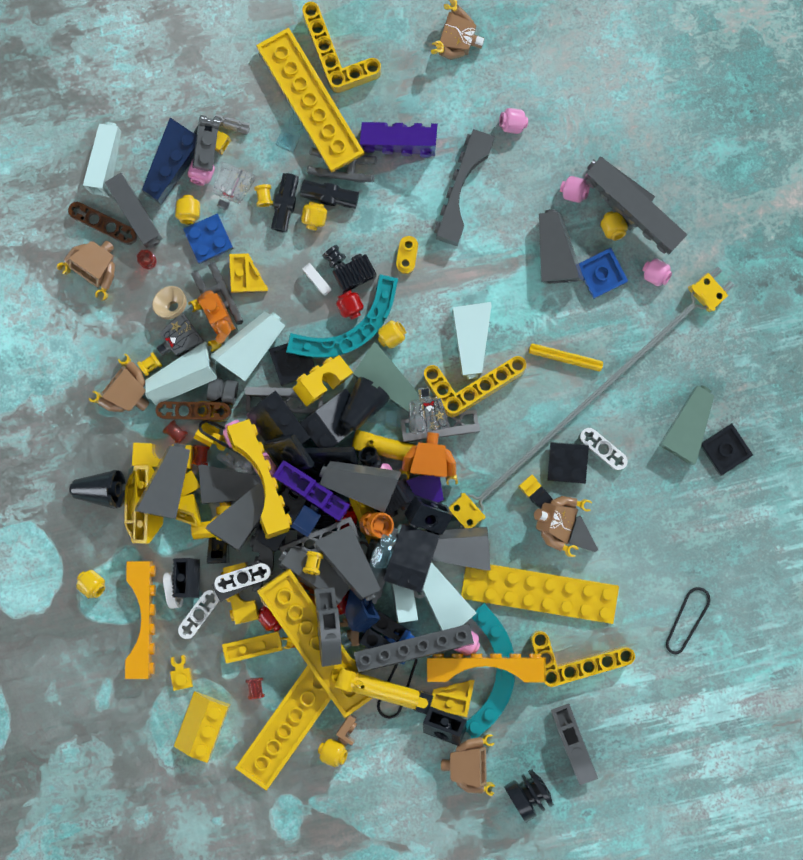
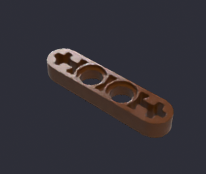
(104, 220)
(193, 411)

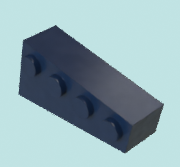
(170, 161)

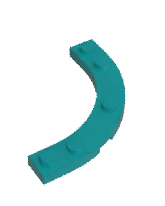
(355, 337)
(504, 680)

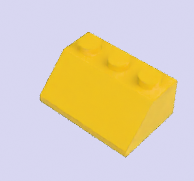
(201, 726)

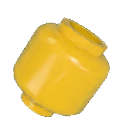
(187, 209)
(314, 215)
(614, 225)
(391, 334)
(90, 584)
(333, 753)

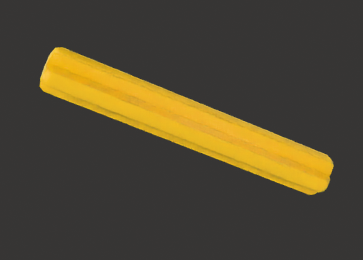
(566, 357)

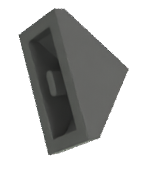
(581, 536)

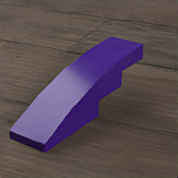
(311, 491)

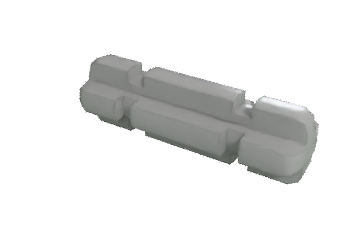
(233, 124)

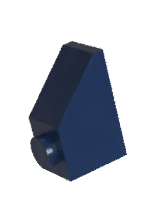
(306, 519)
(360, 613)

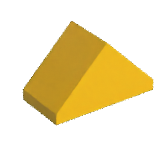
(189, 511)

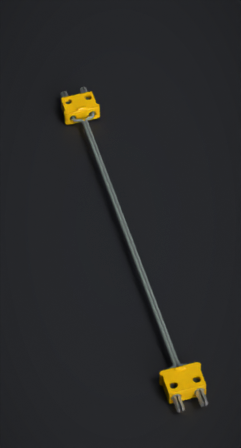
(703, 293)

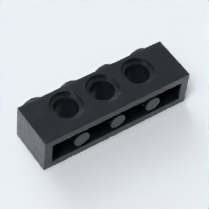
(294, 508)

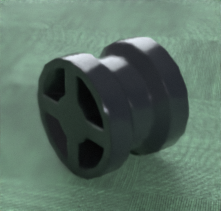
(334, 256)

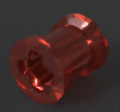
(146, 265)
(175, 432)
(200, 455)
(255, 688)

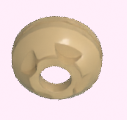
(167, 297)

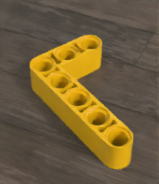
(330, 55)
(474, 388)
(577, 664)

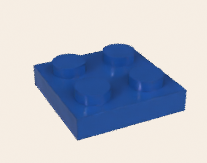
(208, 238)
(602, 273)

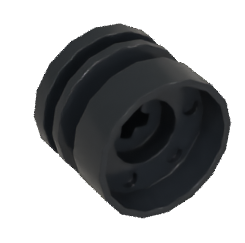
(529, 795)

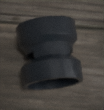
(370, 460)

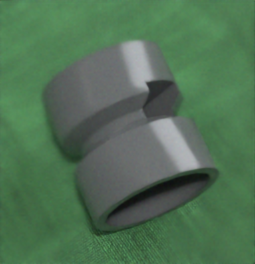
(223, 391)

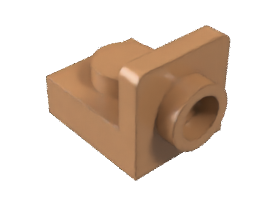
(353, 636)
(347, 726)

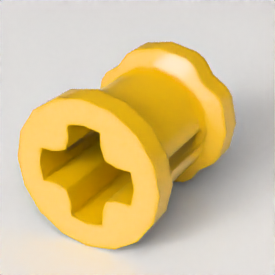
(263, 195)
(149, 364)
(313, 563)

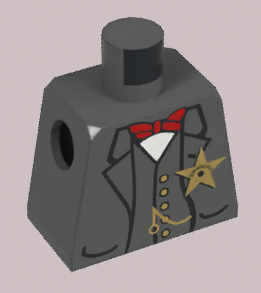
(179, 337)

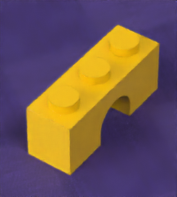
(310, 387)
(145, 454)
(242, 610)

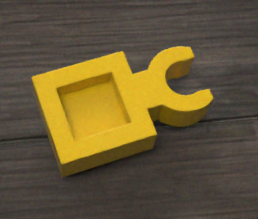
(213, 431)
(181, 676)

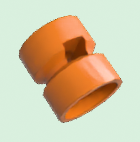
(376, 524)

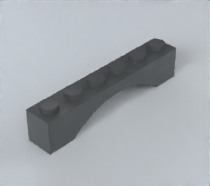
(477, 151)

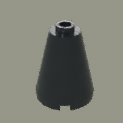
(363, 404)
(100, 489)

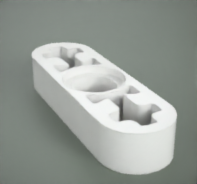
(611, 461)
(257, 578)
(194, 628)

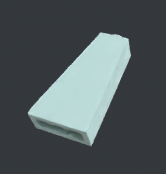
(102, 159)
(471, 334)
(249, 345)
(182, 375)
(445, 601)
(404, 603)

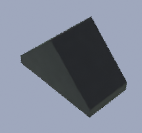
(217, 551)

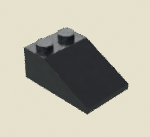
(325, 424)
(411, 558)

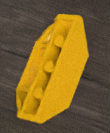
(139, 525)

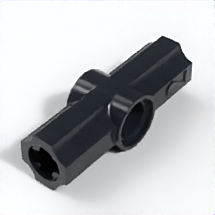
(329, 194)
(285, 202)

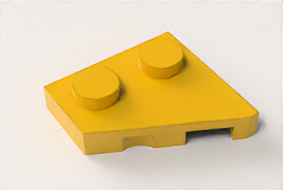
(244, 275)
(453, 698)

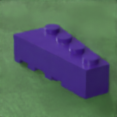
(399, 138)

